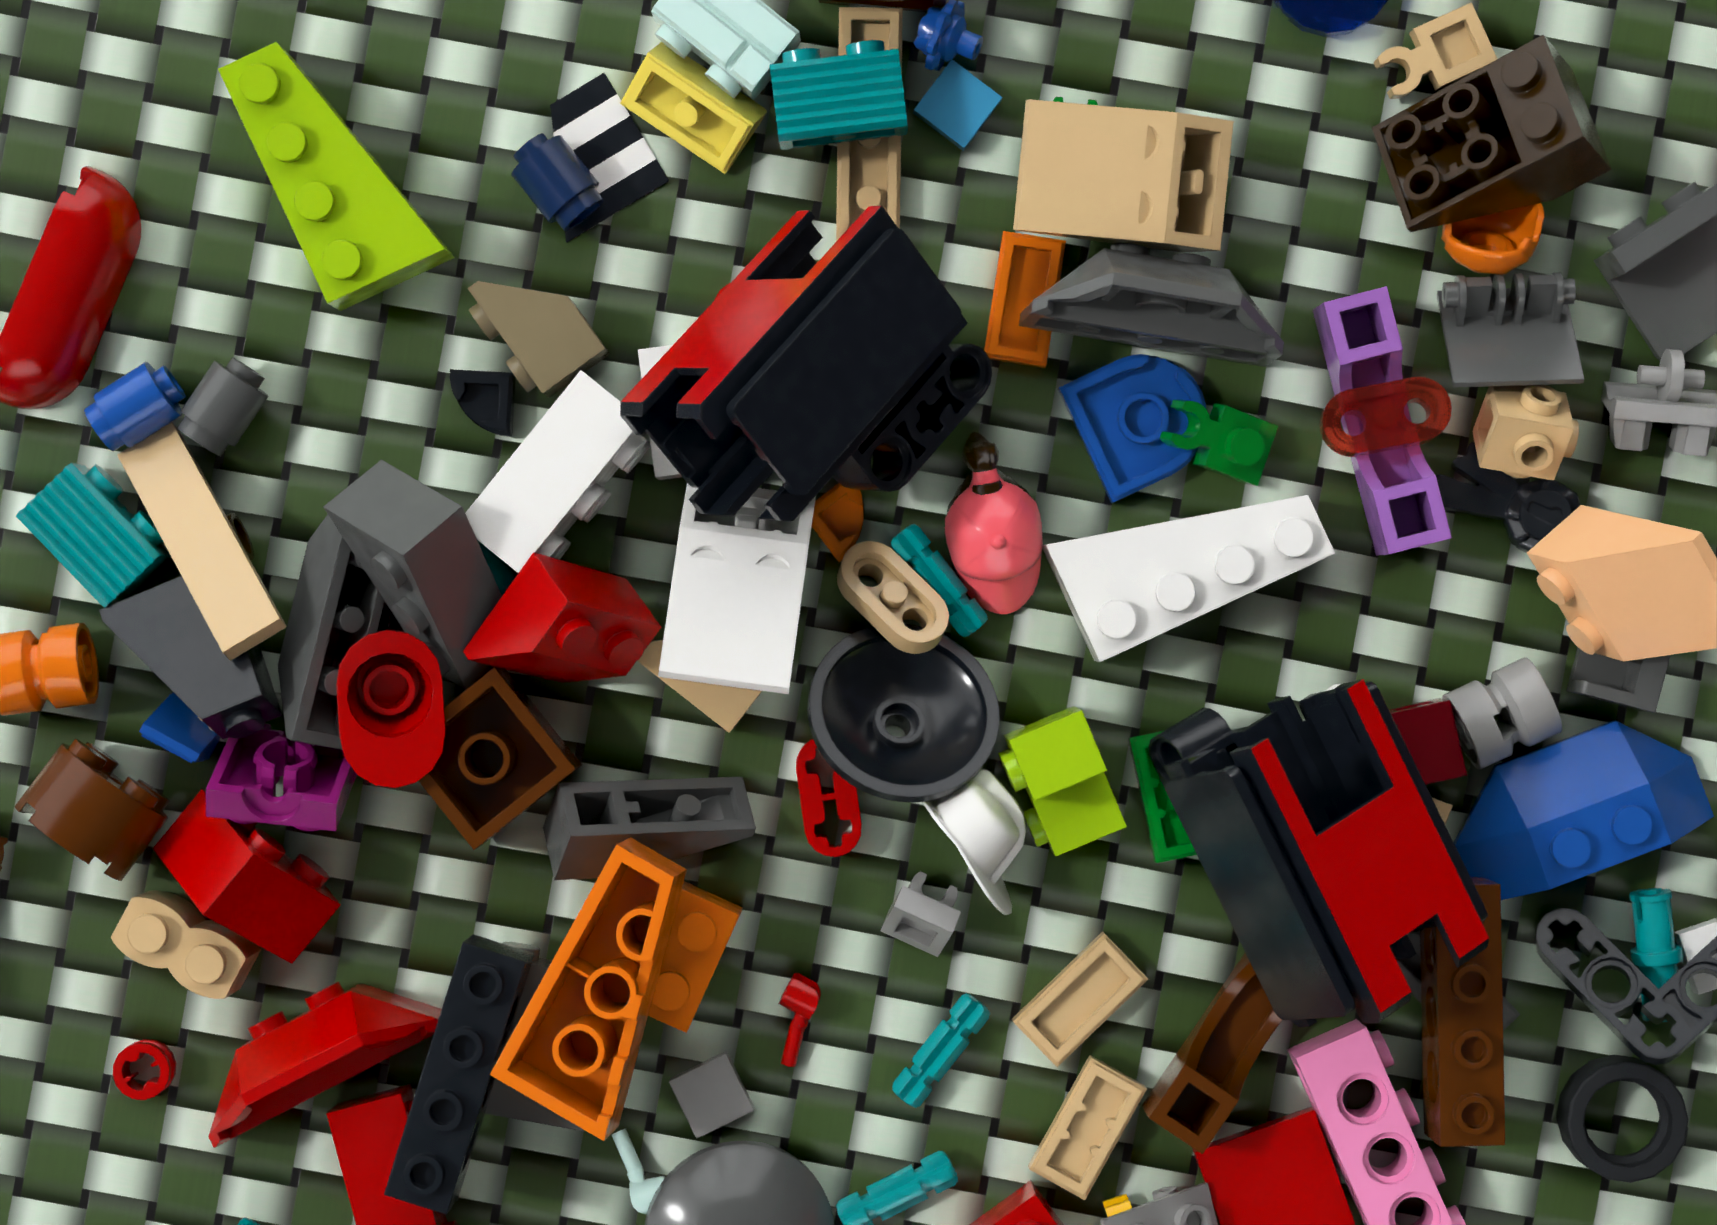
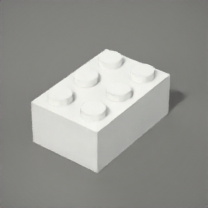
(556, 475)

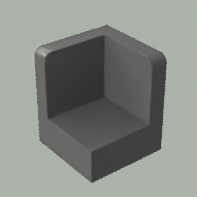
(1627, 683)

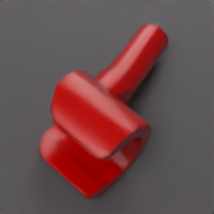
(801, 998)

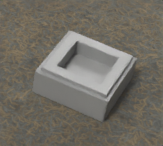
(711, 1094)

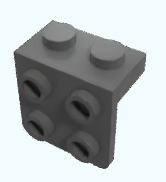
(1668, 271)

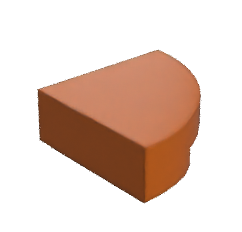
(839, 519)

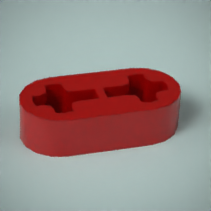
(813, 805)

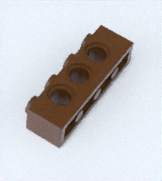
(1464, 1036)

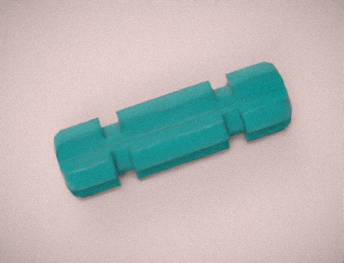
(913, 547)
(940, 1050)
(898, 1191)

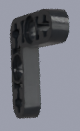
(1666, 1003)

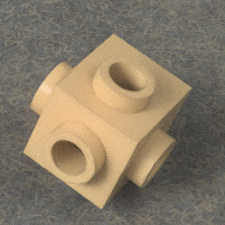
(1525, 431)

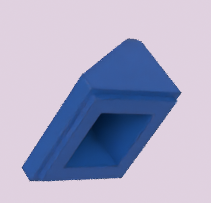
(180, 731)

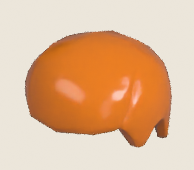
(1495, 241)

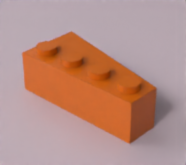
(594, 1001)

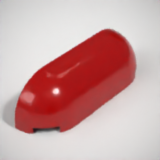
(68, 292)

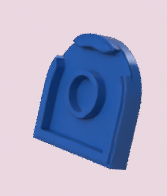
(1123, 415)

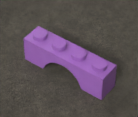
(1397, 484)

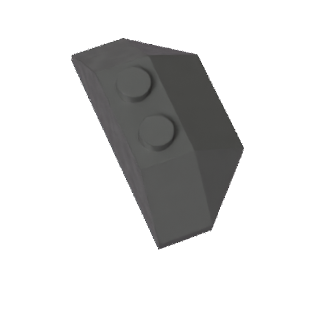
(1157, 305)
(328, 615)

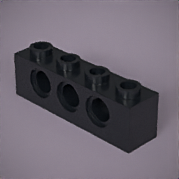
(457, 1074)

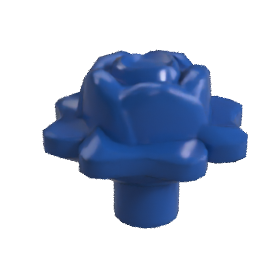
(945, 34)

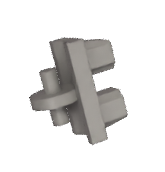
(1664, 396)

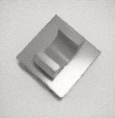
(921, 919)

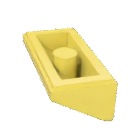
(691, 108)

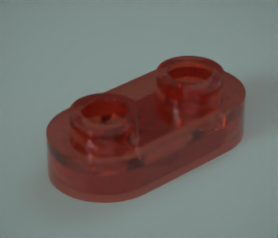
(1383, 416)

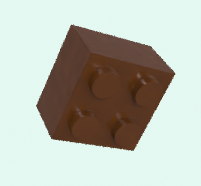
(495, 758)

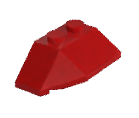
(315, 1052)

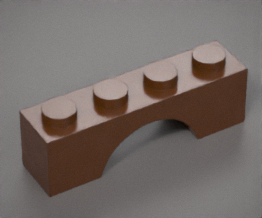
(1214, 1061)

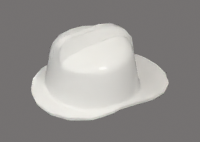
(986, 830)

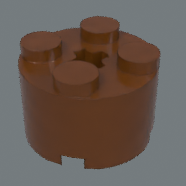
(93, 810)

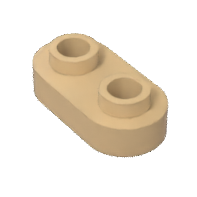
(897, 597)

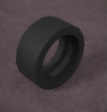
(1665, 1142)

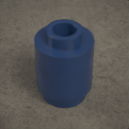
(556, 181)

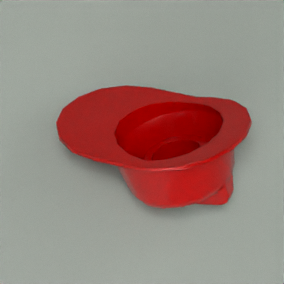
(390, 708)

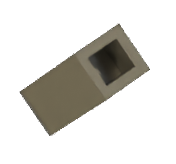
(543, 332)

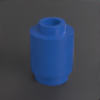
(135, 406)

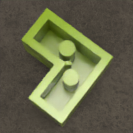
(1064, 781)

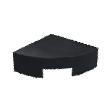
(486, 398)

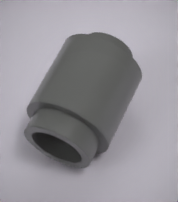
(223, 405)

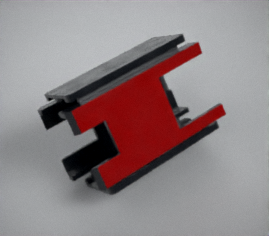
(813, 372)
(1321, 848)

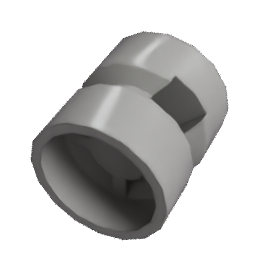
(1523, 704)

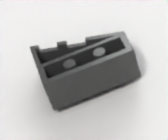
(421, 562)

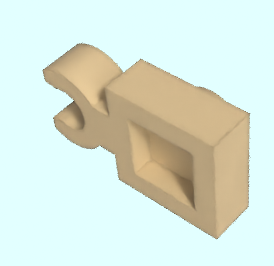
(1444, 50)

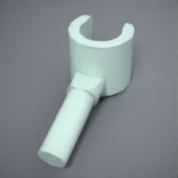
(641, 1189)

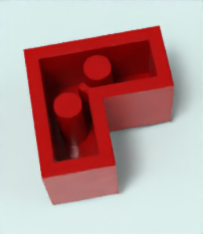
(247, 880)

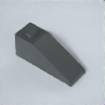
(662, 814)

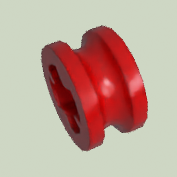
(125, 1079)

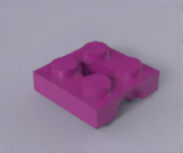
(246, 776)

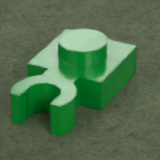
(1227, 440)

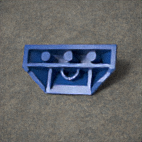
(1580, 809)

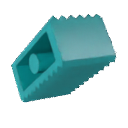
(838, 95)
(95, 533)

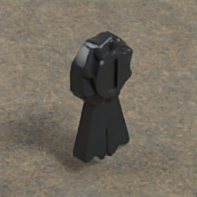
(1526, 509)

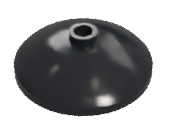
(933, 696)

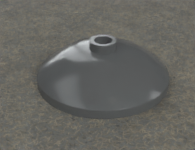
(740, 1187)

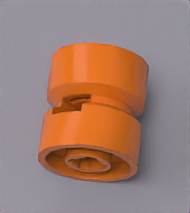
(54, 668)

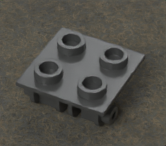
(1510, 333)

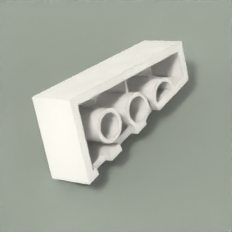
(1170, 572)

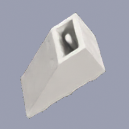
(736, 597)

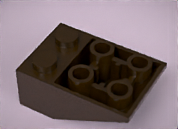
(1492, 141)

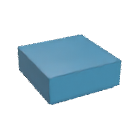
(957, 105)

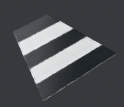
(608, 146)

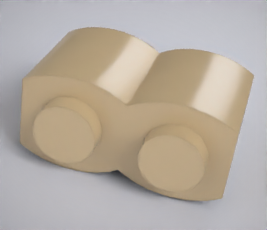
(172, 934)

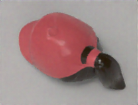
(993, 532)

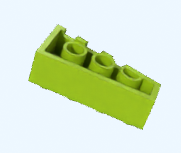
(333, 191)

